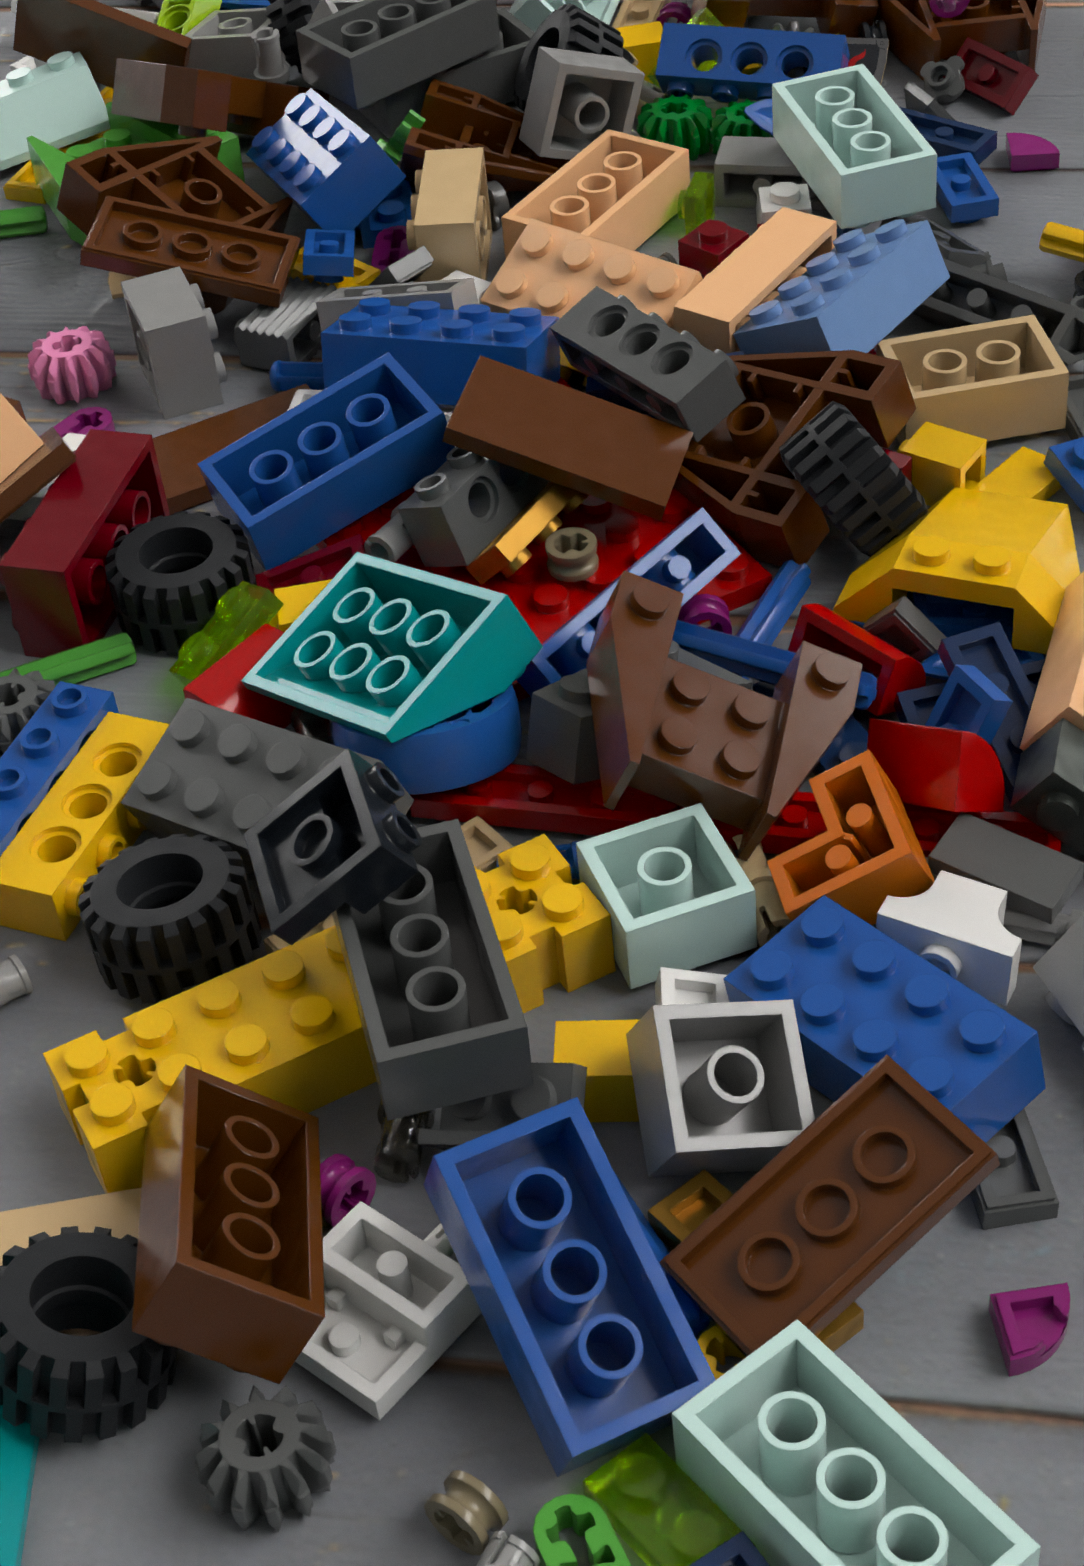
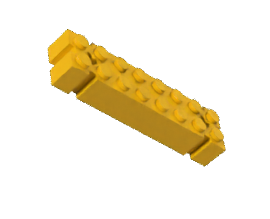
(293, 1019)

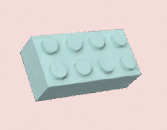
(854, 146)
(831, 1470)

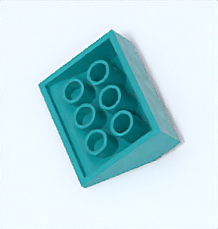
(395, 649)

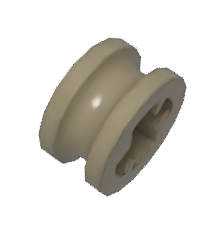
(571, 554)
(466, 1512)

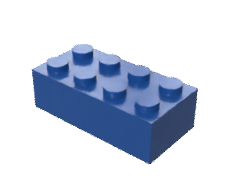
(325, 163)
(439, 344)
(328, 461)
(875, 998)
(567, 1284)

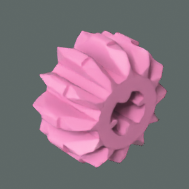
(72, 364)

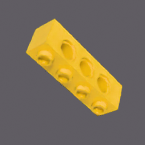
(75, 829)

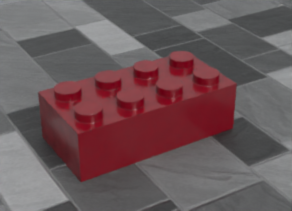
(59, 558)

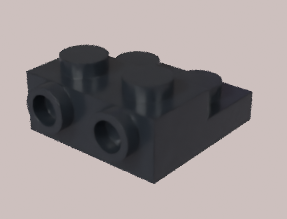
(332, 846)

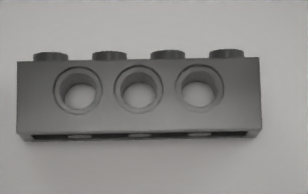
(649, 362)
(465, 507)

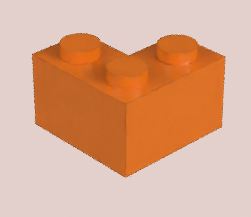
(863, 853)

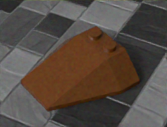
(471, 120)

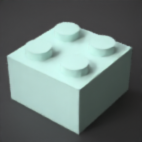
(670, 893)

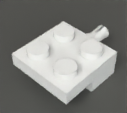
(387, 1309)

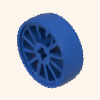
(449, 752)

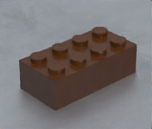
(230, 1227)

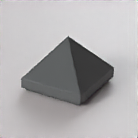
(920, 101)

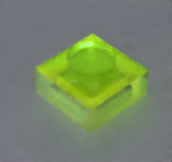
(698, 201)

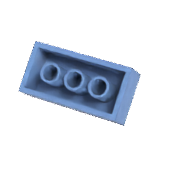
(850, 293)

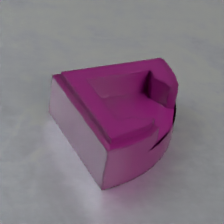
(1030, 152)
(1030, 1324)

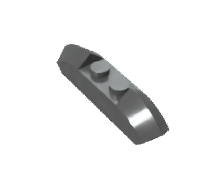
(980, 298)

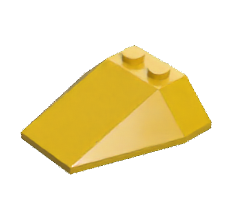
(976, 551)

